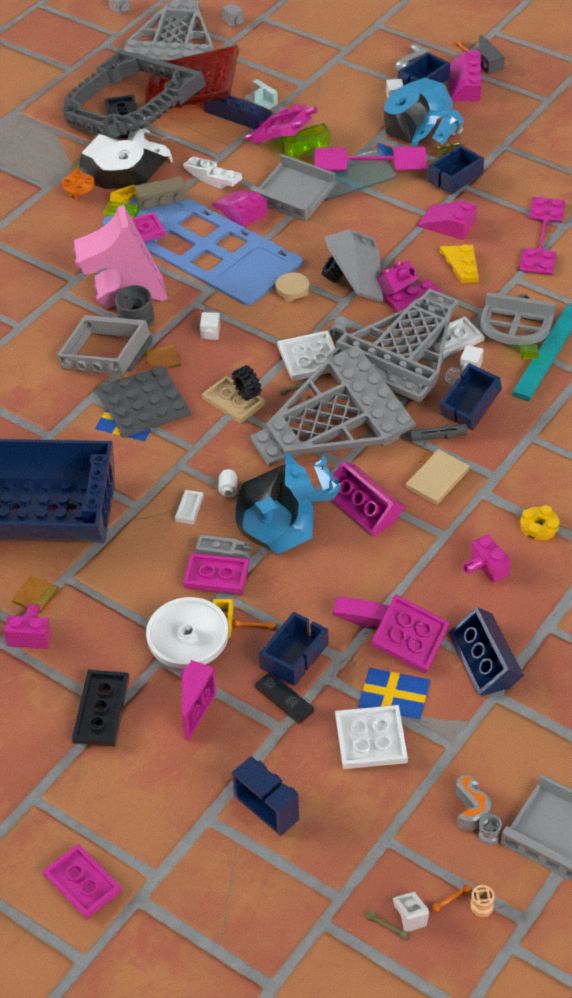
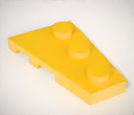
(462, 261)

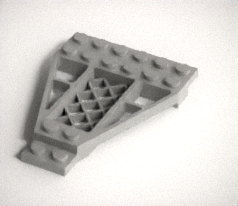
(161, 47)
(401, 370)
(357, 384)

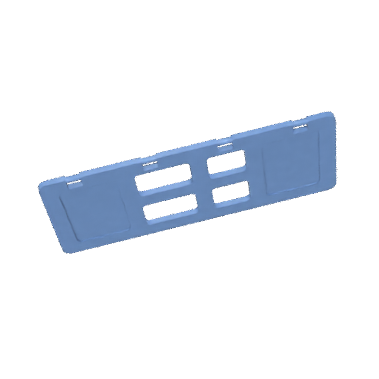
(241, 274)

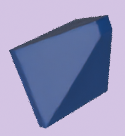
(387, 151)

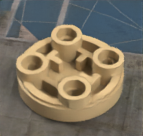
(292, 286)

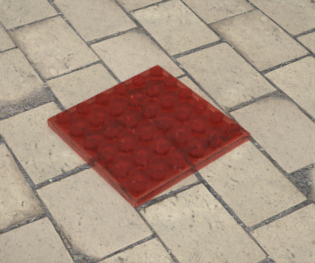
(217, 69)

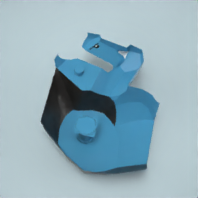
(416, 107)
(278, 505)

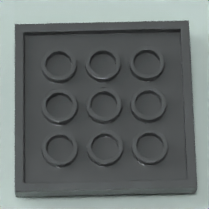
(143, 401)

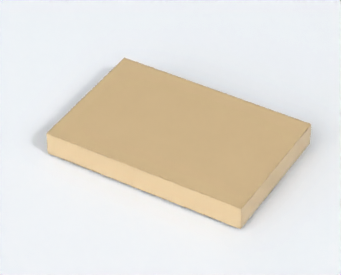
(227, 400)
(437, 477)

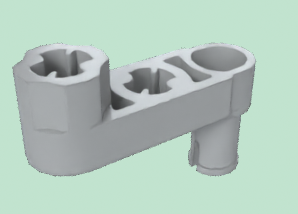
(418, 51)

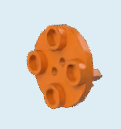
(77, 183)

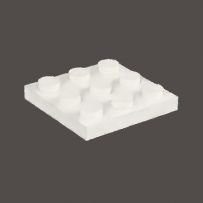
(305, 354)
(371, 737)

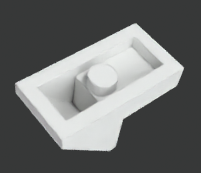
(412, 911)

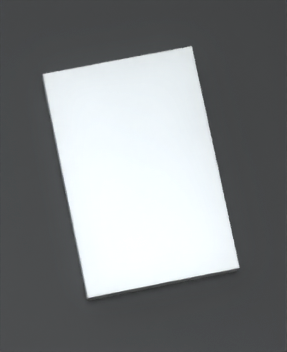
(460, 333)

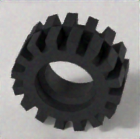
(332, 270)
(246, 382)

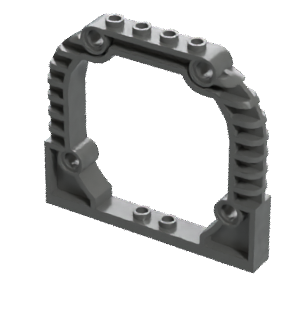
(122, 64)

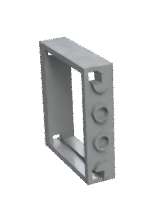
(89, 324)

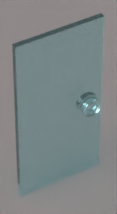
(361, 175)

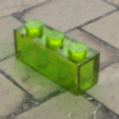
(306, 141)

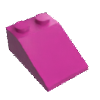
(242, 207)
(450, 219)
(197, 694)

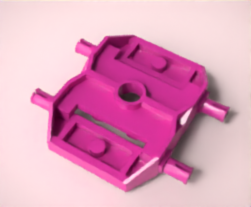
(274, 126)

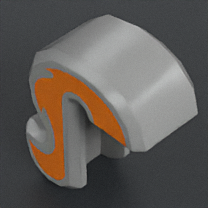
(474, 799)

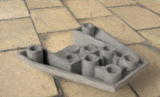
(358, 260)

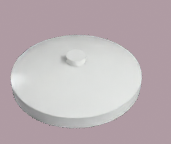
(187, 632)

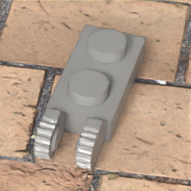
(223, 547)

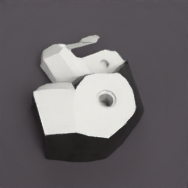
(125, 161)

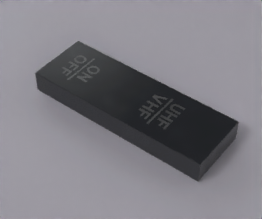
(284, 697)

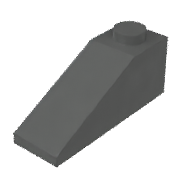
(490, 57)

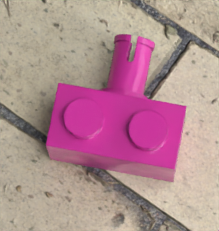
(397, 277)
(489, 558)
(28, 630)

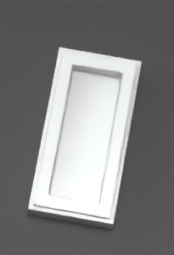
(189, 507)

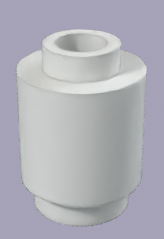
(228, 483)

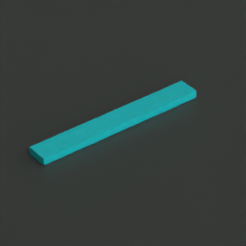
(547, 354)

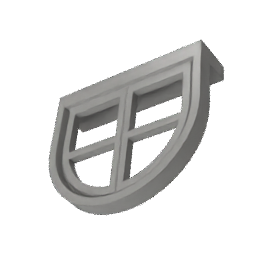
(519, 308)

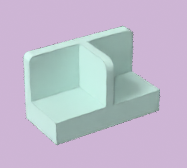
(262, 95)

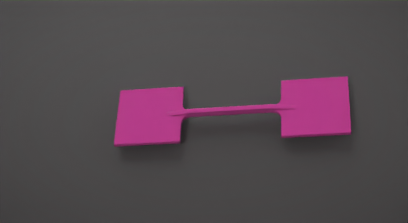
(404, 158)
(538, 259)

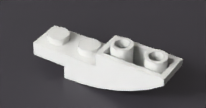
(209, 173)

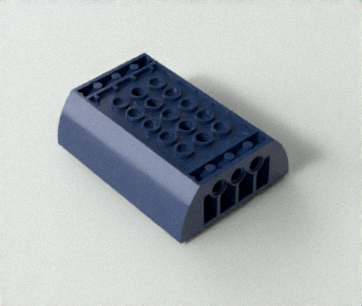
(58, 476)

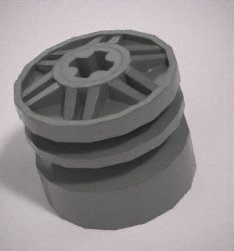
(135, 303)

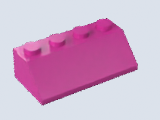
(466, 77)
(366, 499)

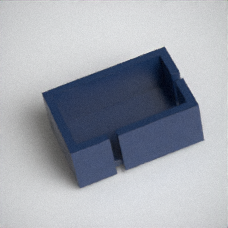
(428, 67)
(455, 169)
(473, 400)
(292, 648)
(266, 795)

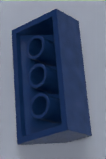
(238, 111)
(485, 652)

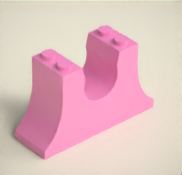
(125, 253)

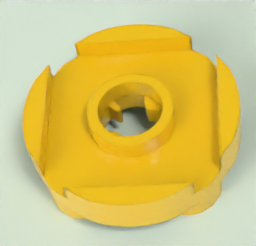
(539, 514)

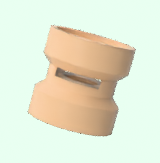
(484, 906)

